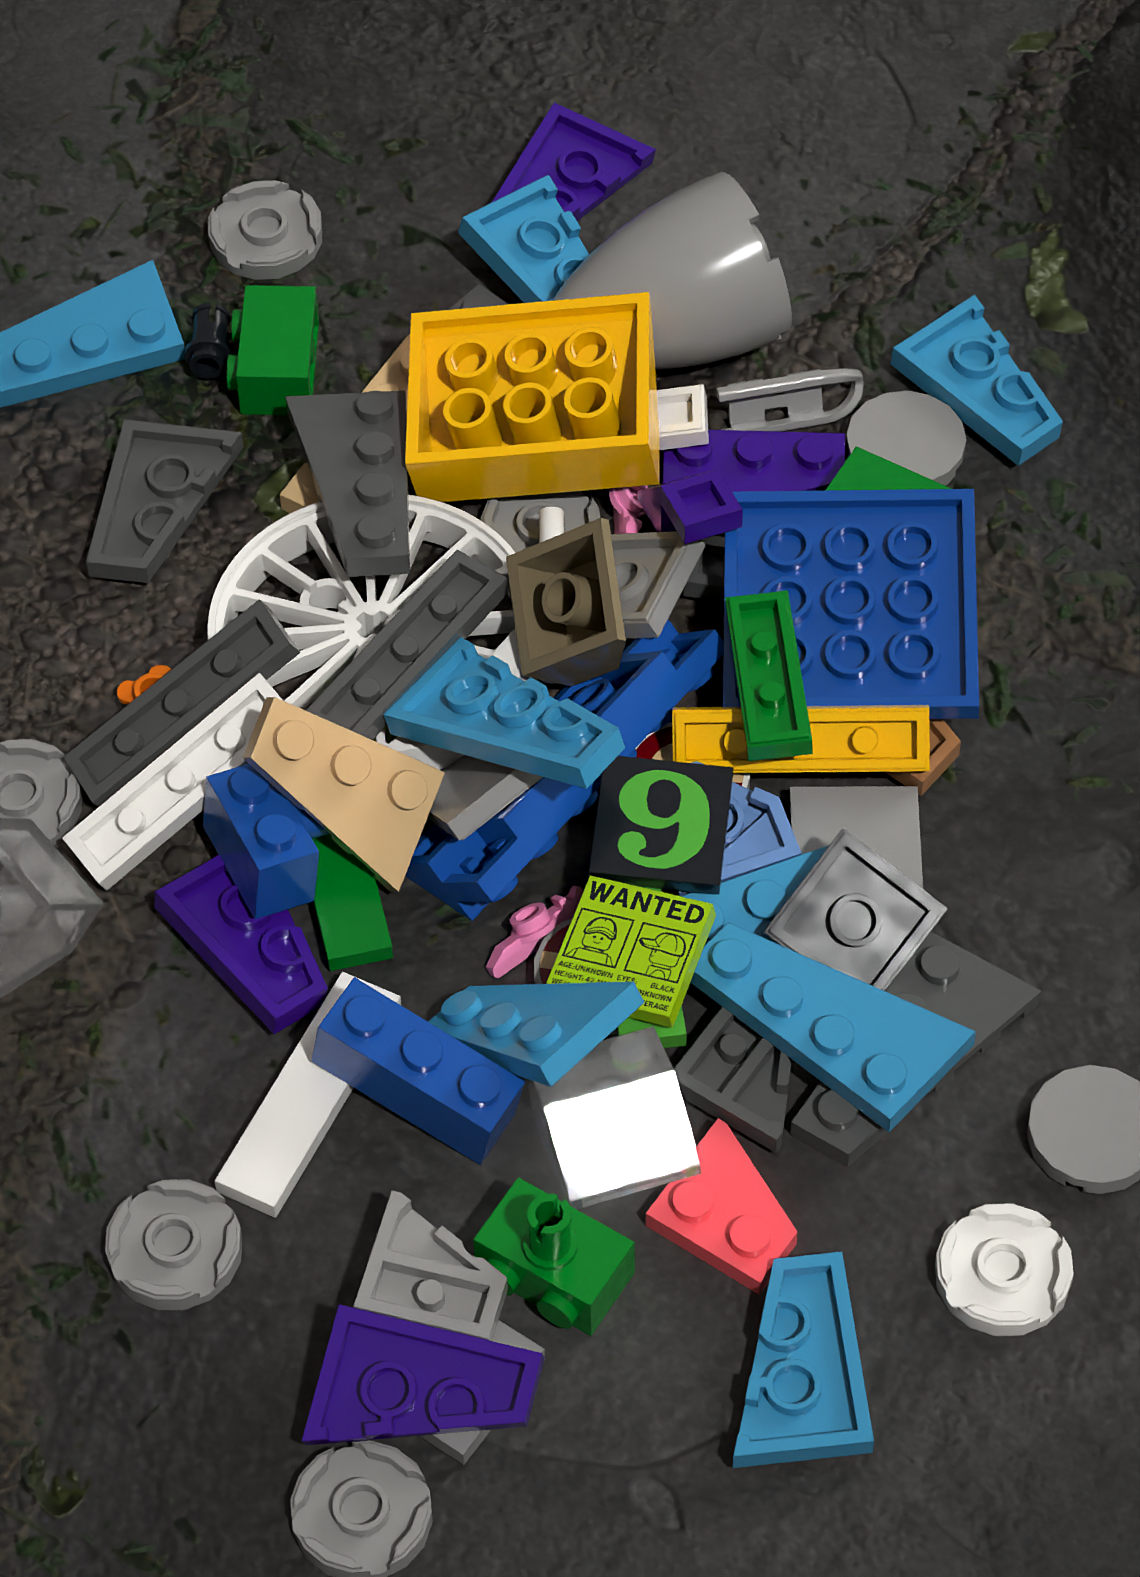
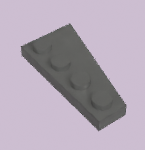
(948, 984)

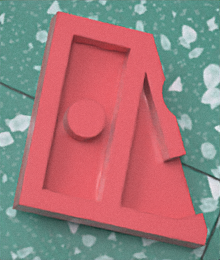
(725, 1213)

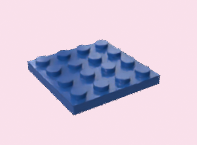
(873, 591)

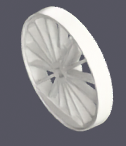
(338, 637)

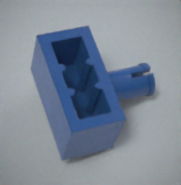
(262, 840)

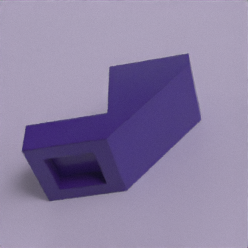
(693, 506)

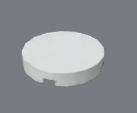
(1003, 1270)

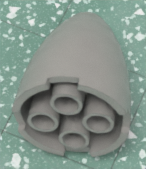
(703, 270)

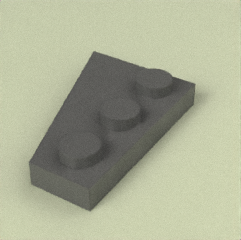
(154, 494)

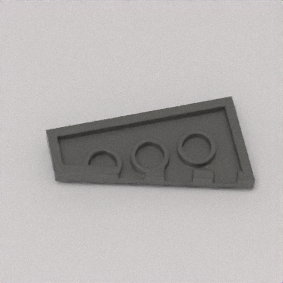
(359, 474)

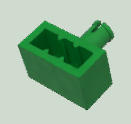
(556, 1256)

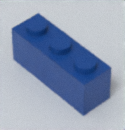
(417, 1070)

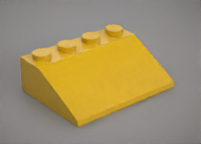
(532, 398)

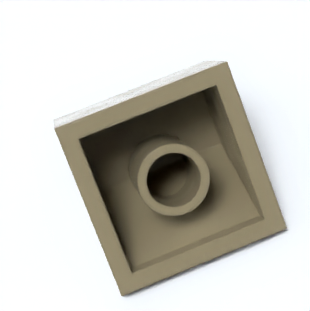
(568, 606)

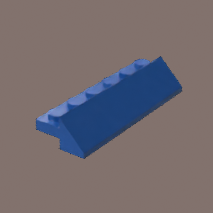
(636, 700)

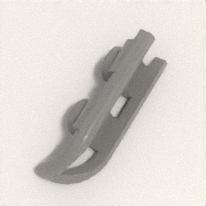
(797, 391)

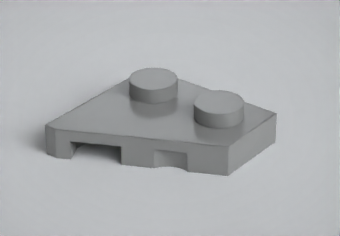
(429, 1276)

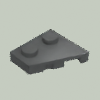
(738, 1079)

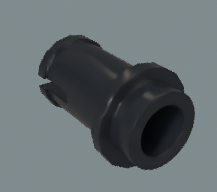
(208, 348)

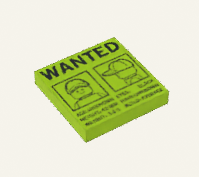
(636, 937)

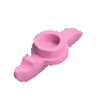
(626, 509)
(529, 928)

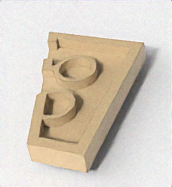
(351, 785)

